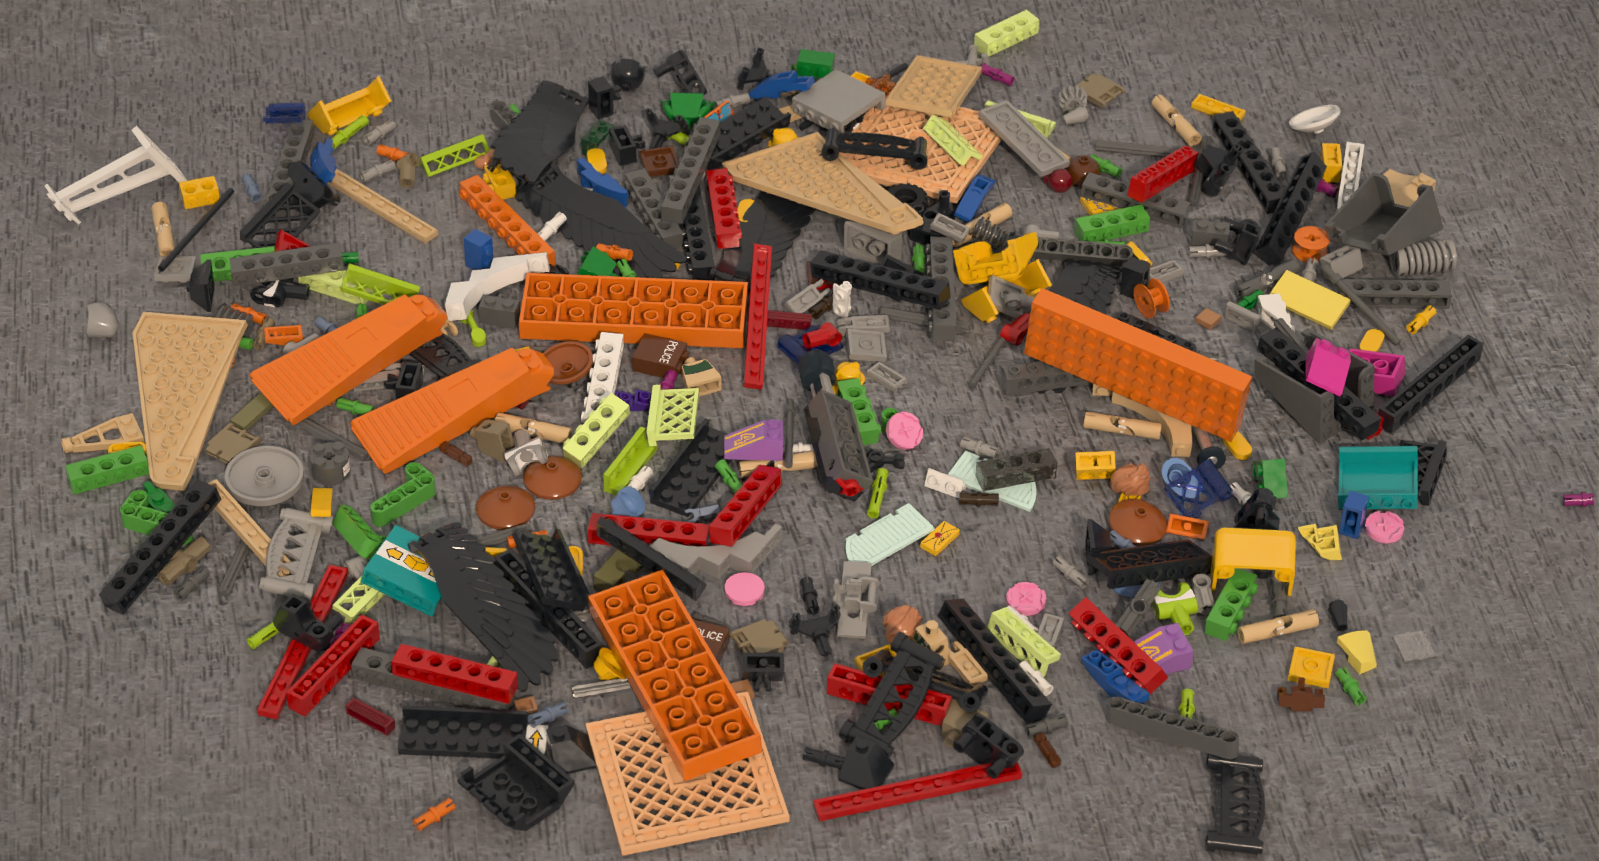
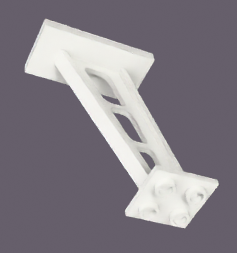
(149, 150)

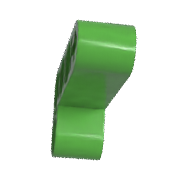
(416, 490)
(139, 517)
(357, 532)

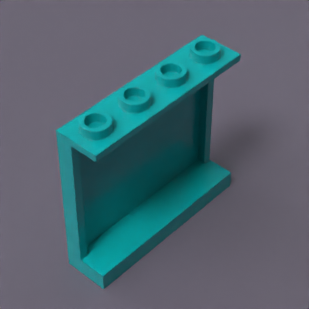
(1381, 473)

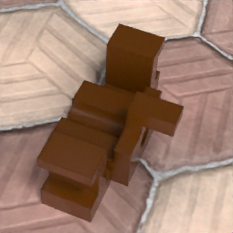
(1301, 697)

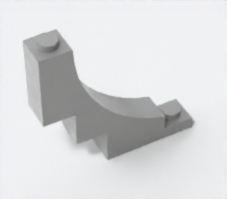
(715, 560)

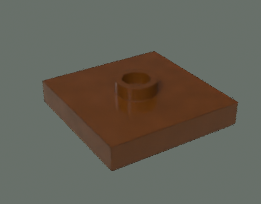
(659, 160)

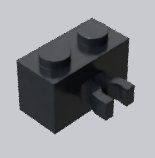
(601, 97)
(624, 145)
(1133, 273)
(409, 379)
(761, 668)

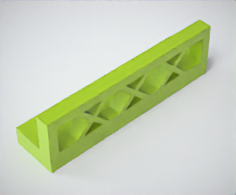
(450, 151)
(378, 283)
(628, 462)

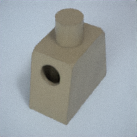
(493, 438)
(954, 722)

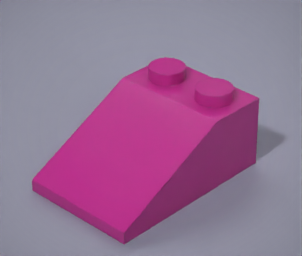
(1327, 366)
(1388, 370)

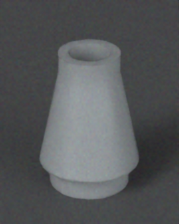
(1077, 115)

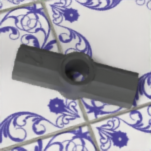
(1143, 599)

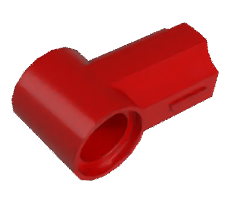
(1015, 332)
(825, 334)

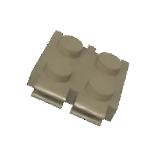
(1100, 89)
(229, 443)
(760, 638)

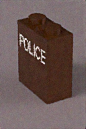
(658, 355)
(715, 636)

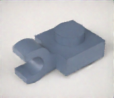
(706, 512)

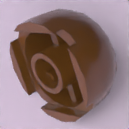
(1080, 167)

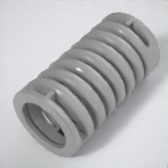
(1424, 258)

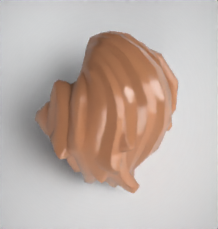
(1131, 480)
(903, 620)

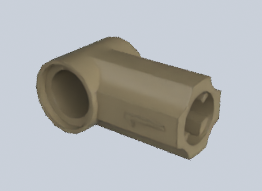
(407, 168)

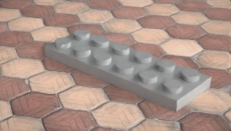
(1024, 138)

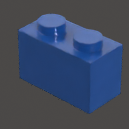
(478, 250)
(1353, 514)

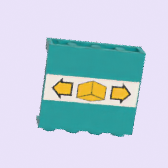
(402, 573)

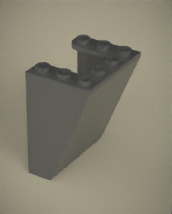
(1379, 225)
(1308, 407)

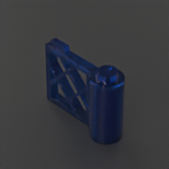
(285, 113)
(795, 349)
(1212, 483)

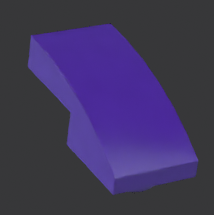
(637, 401)

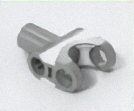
(525, 451)

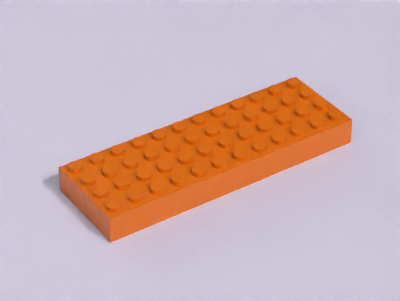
(676, 309)
(1137, 364)
(674, 675)

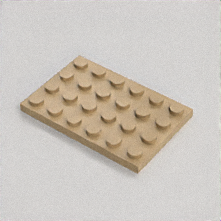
(933, 86)

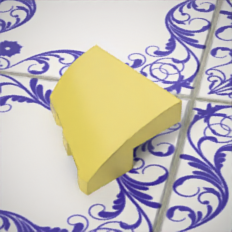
(1323, 540)
(1359, 650)

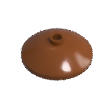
(570, 361)
(553, 479)
(505, 507)
(1138, 521)

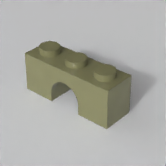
(611, 572)

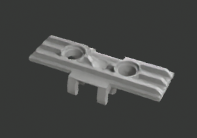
(855, 580)

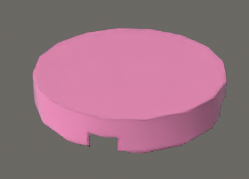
(904, 430)
(1384, 527)
(744, 589)
(1026, 598)

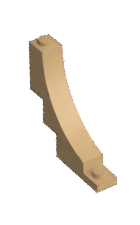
(1175, 431)

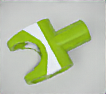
(1177, 607)

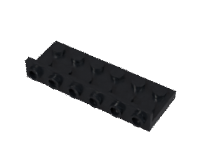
(746, 129)
(690, 472)
(649, 558)
(1151, 562)
(553, 570)
(459, 731)

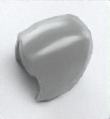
(101, 321)

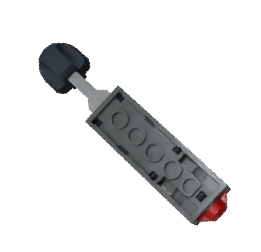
(833, 430)

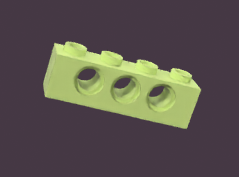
(1007, 33)
(331, 284)
(607, 426)

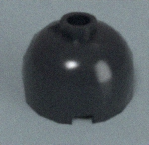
(627, 74)

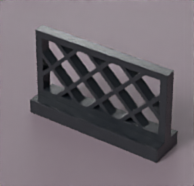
(271, 208)
(1430, 472)

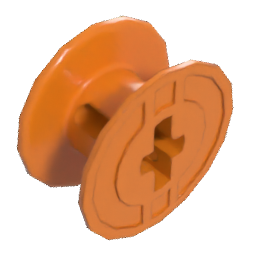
(1310, 243)
(1151, 298)

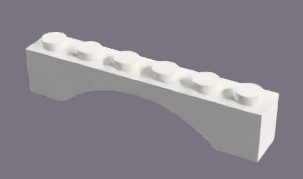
(1271, 308)

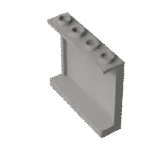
(837, 100)

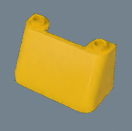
(978, 263)

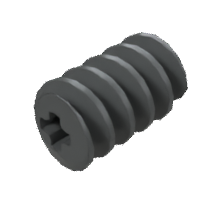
(991, 233)
(230, 313)

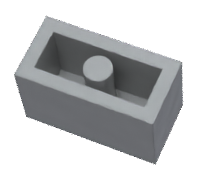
(1343, 261)

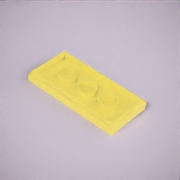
(1311, 299)

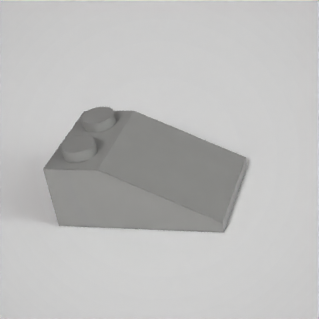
(871, 242)

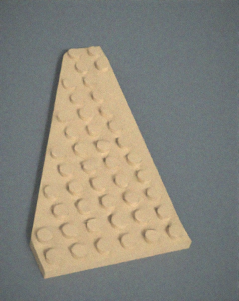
(837, 186)
(180, 381)

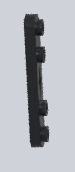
(1152, 329)

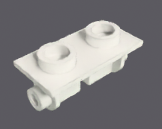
(841, 299)
(944, 483)

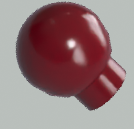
(1059, 180)

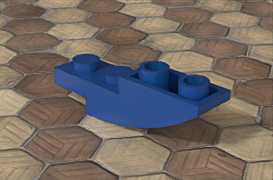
(782, 82)
(323, 162)
(601, 184)
(974, 197)
(1111, 678)

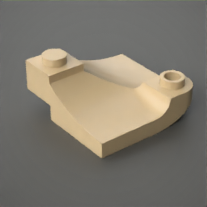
(1405, 186)

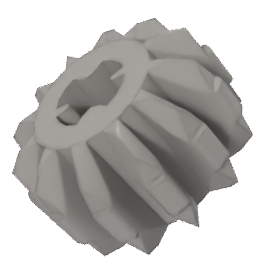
(1072, 98)

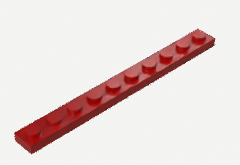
(757, 317)
(298, 653)
(910, 791)

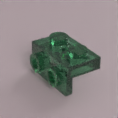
(595, 136)

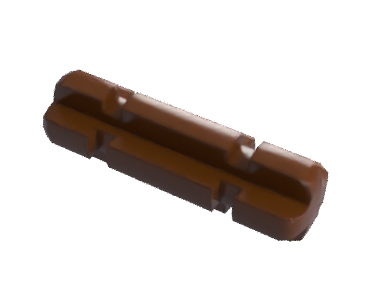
(456, 453)
(1047, 750)

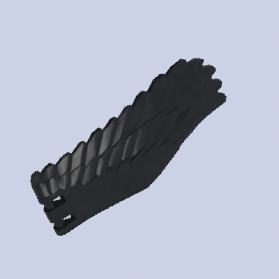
(540, 132)
(598, 220)
(770, 222)
(1086, 285)
(487, 604)

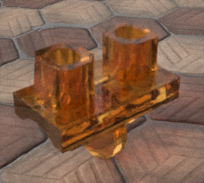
(882, 84)

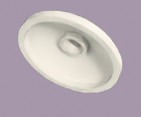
(1315, 118)

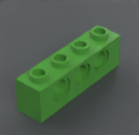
(1112, 224)
(222, 259)
(866, 418)
(107, 469)
(1231, 604)

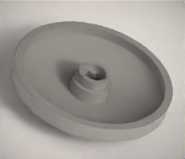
(264, 476)

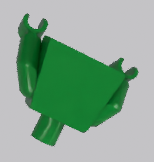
(689, 105)
(597, 264)

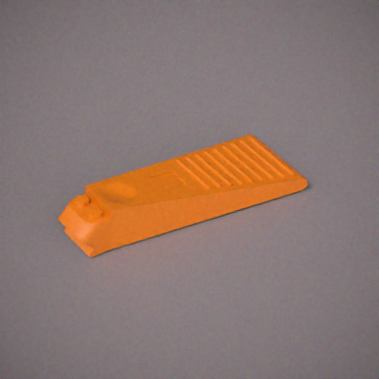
(347, 356)
(451, 407)

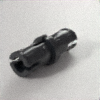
(809, 595)
(823, 758)

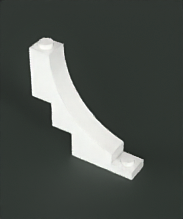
(503, 272)

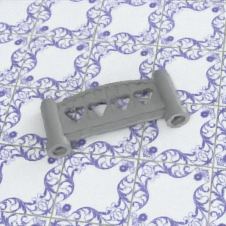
(308, 542)

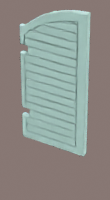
(1020, 495)
(887, 535)

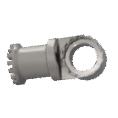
(1021, 300)

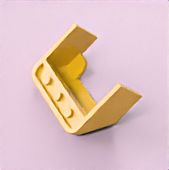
(344, 111)
(1031, 279)
(1254, 550)

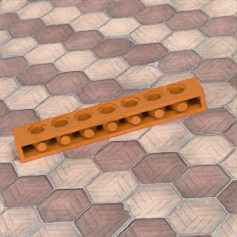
(503, 218)

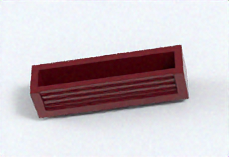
(789, 320)
(370, 716)

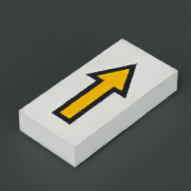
(537, 737)

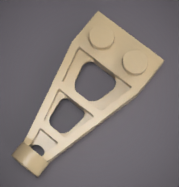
(126, 426)

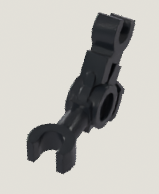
(877, 459)

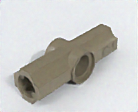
(184, 561)

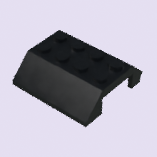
(520, 785)

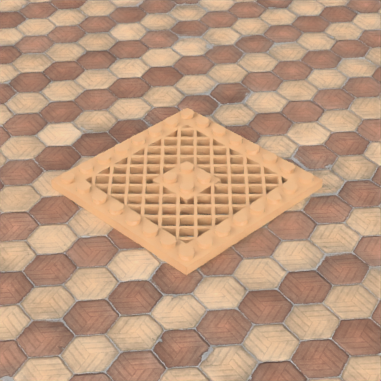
(875, 120)
(638, 837)

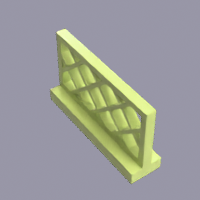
(658, 414)

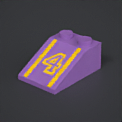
(756, 442)
(1167, 648)

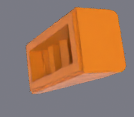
(286, 333)

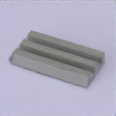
(949, 229)
(1161, 273)
(1243, 317)
(885, 378)

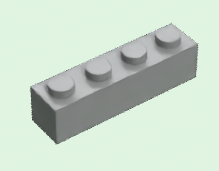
(376, 381)

